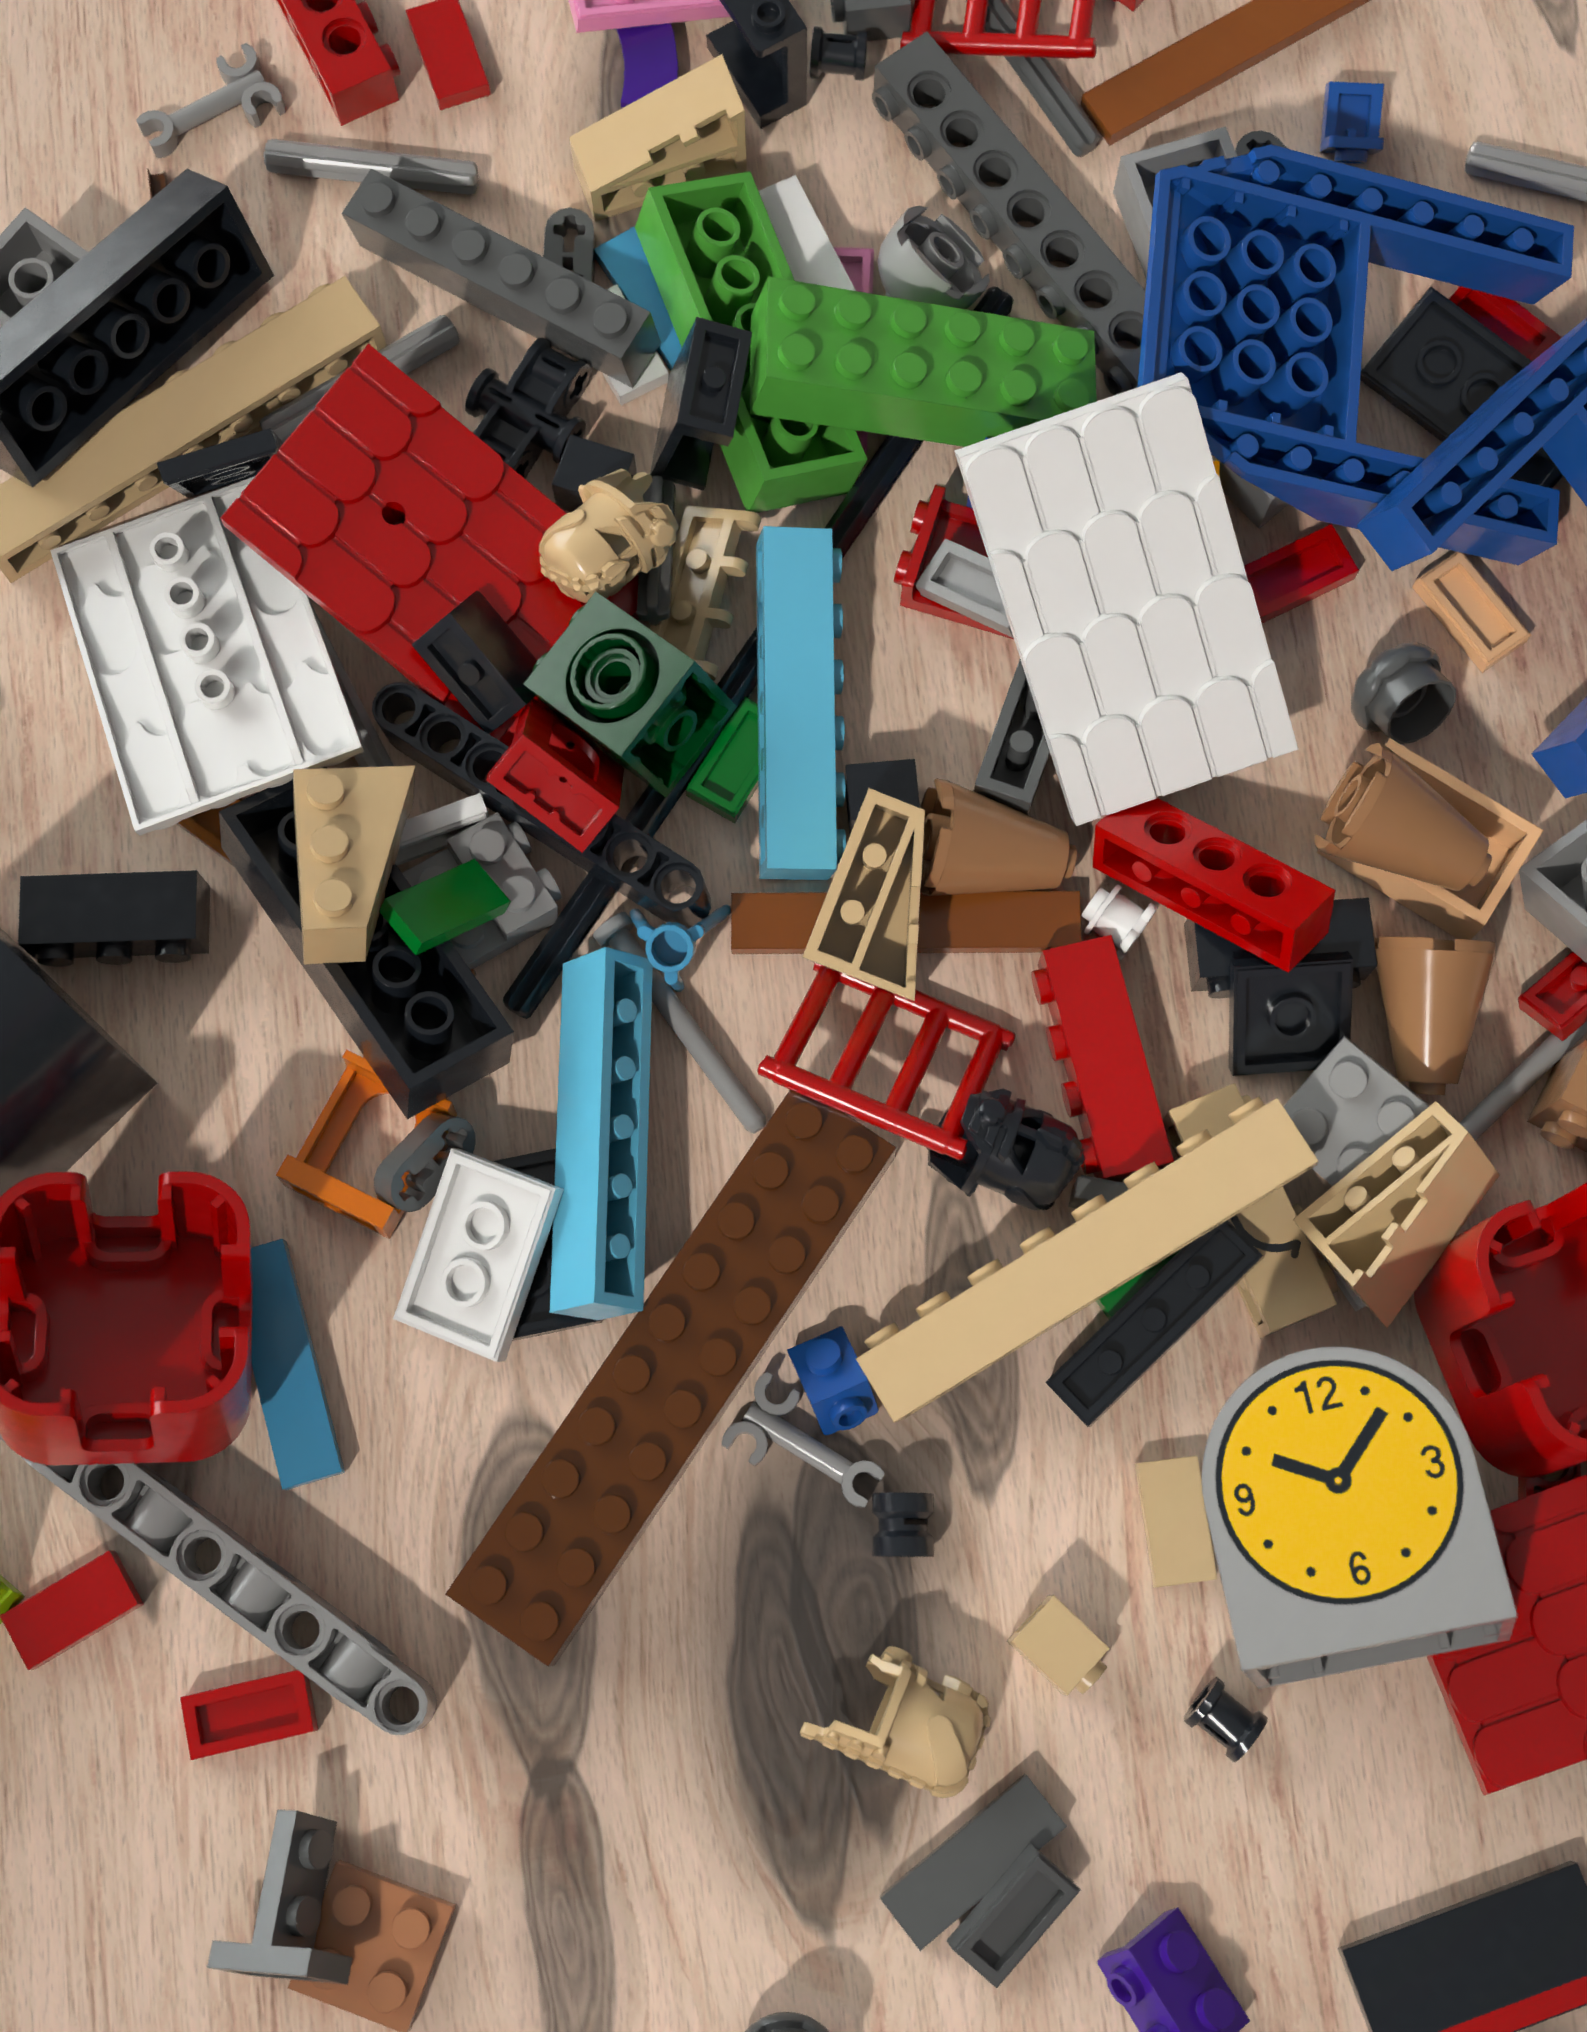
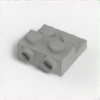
(502, 855)

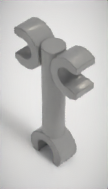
(243, 86)
(765, 1420)

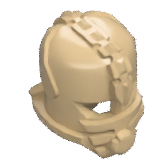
(607, 537)
(915, 1731)

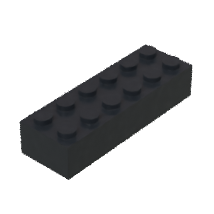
(121, 320)
(411, 1015)

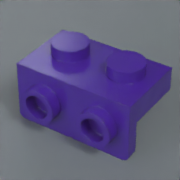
(1171, 1981)

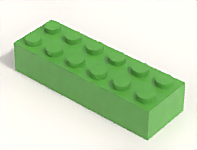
(710, 261)
(910, 365)

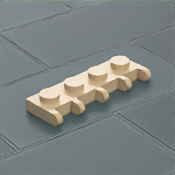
(699, 576)

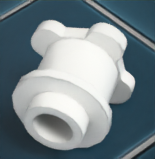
(1118, 917)

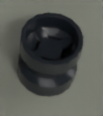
(902, 1524)

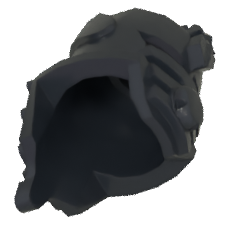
(1012, 1151)

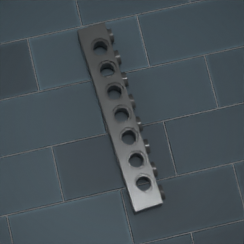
(926, 75)

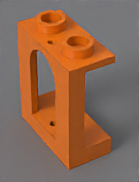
(308, 1170)

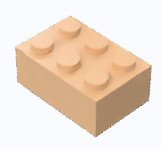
(1467, 910)

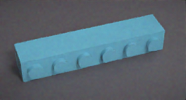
(798, 703)
(602, 1136)

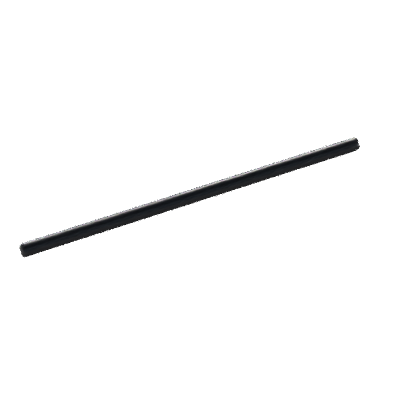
(737, 683)

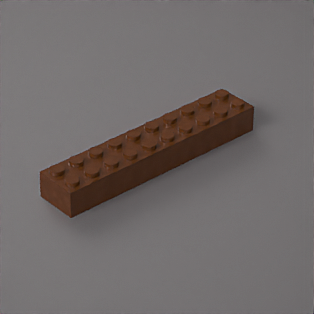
(671, 1376)

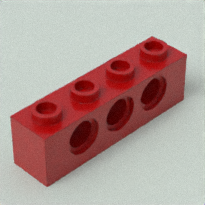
(352, 81)
(1215, 881)

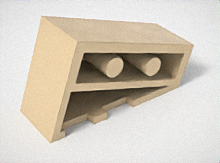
(664, 138)
(346, 849)
(874, 899)
(1400, 1209)

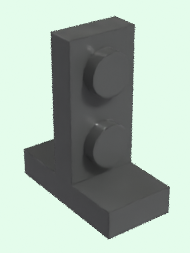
(289, 1908)

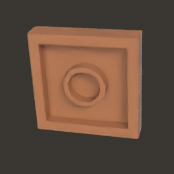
(392, 1940)

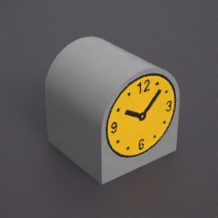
(1349, 1520)

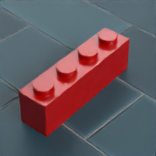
(1102, 1059)

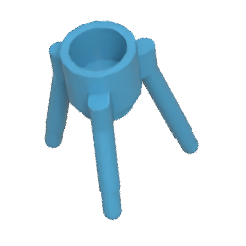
(673, 944)

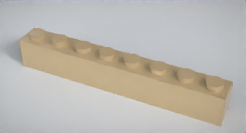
(190, 412)
(1087, 1259)

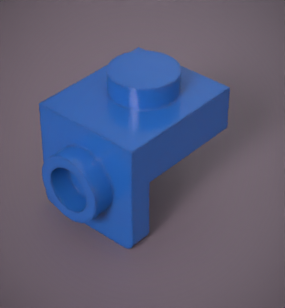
(1352, 121)
(833, 1381)

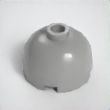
(931, 261)

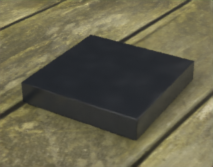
(1288, 1018)

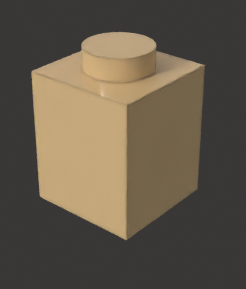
(1060, 1647)

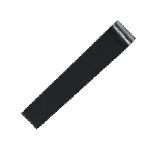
(475, 757)

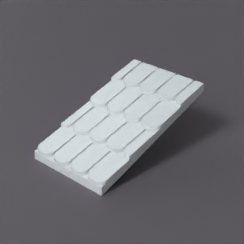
(1128, 598)
(200, 662)

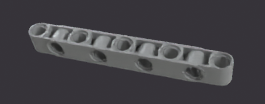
(249, 1589)

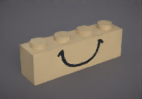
(1289, 1279)

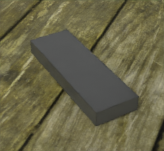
(971, 1861)

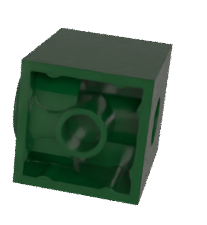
(630, 693)

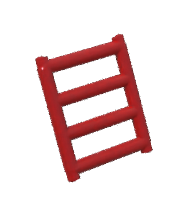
(1021, 44)
(893, 1113)

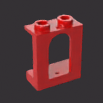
(559, 785)

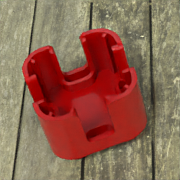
(124, 1327)
(1513, 1333)

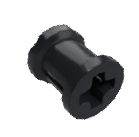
(838, 54)
(1225, 1719)

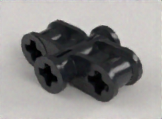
(531, 408)

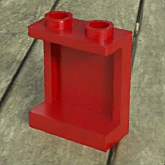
(932, 524)

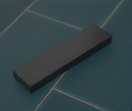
(1153, 1321)

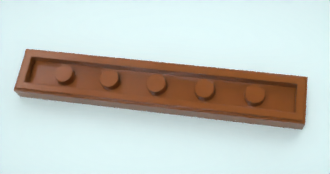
(1204, 61)
(946, 922)

